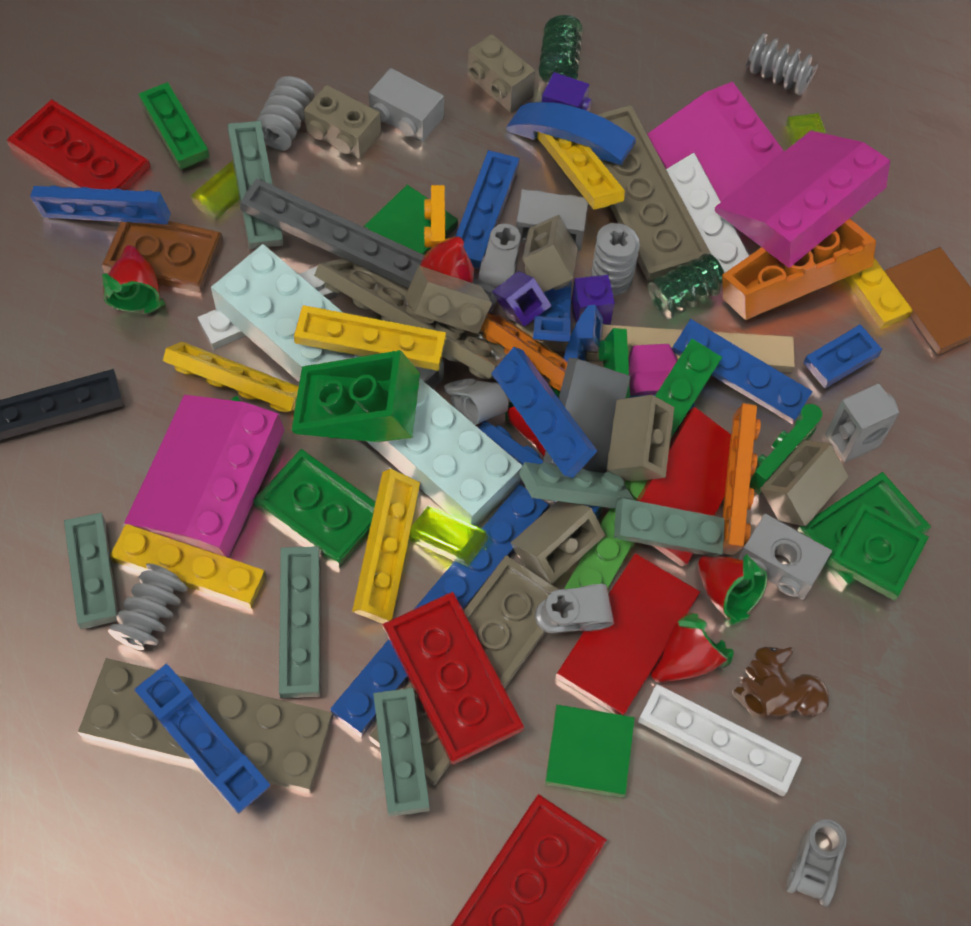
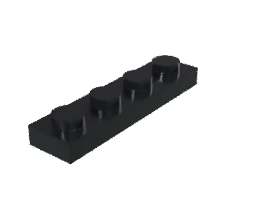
(59, 403)

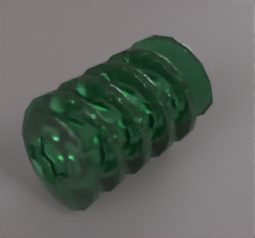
(561, 47)
(686, 285)

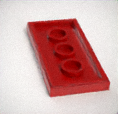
(77, 150)
(693, 473)
(618, 659)
(453, 678)
(533, 870)

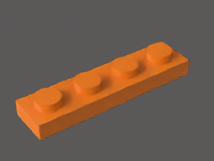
(503, 332)
(741, 466)

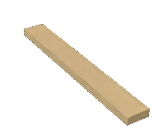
(771, 349)

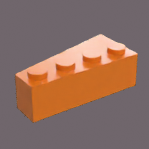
(766, 283)

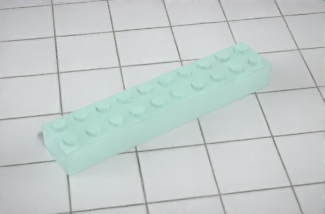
(447, 452)

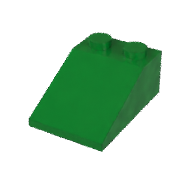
(358, 398)

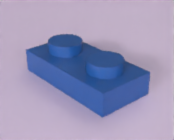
(842, 356)

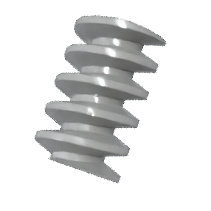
(781, 65)
(285, 111)
(616, 255)
(147, 607)

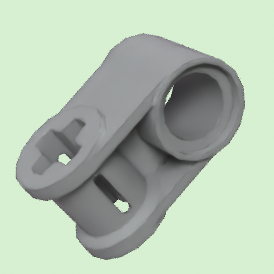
(500, 255)
(477, 399)
(581, 609)
(817, 870)

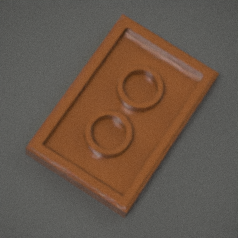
(176, 251)
(937, 297)

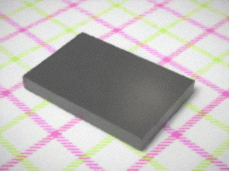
(590, 398)

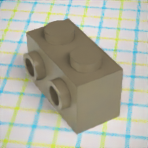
(501, 73)
(342, 121)
(550, 254)
(447, 300)
(640, 438)
(804, 482)
(558, 539)

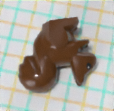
(775, 692)

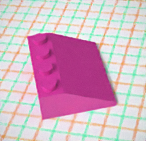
(723, 136)
(806, 194)
(207, 472)

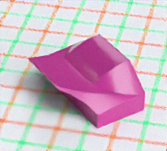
(649, 367)

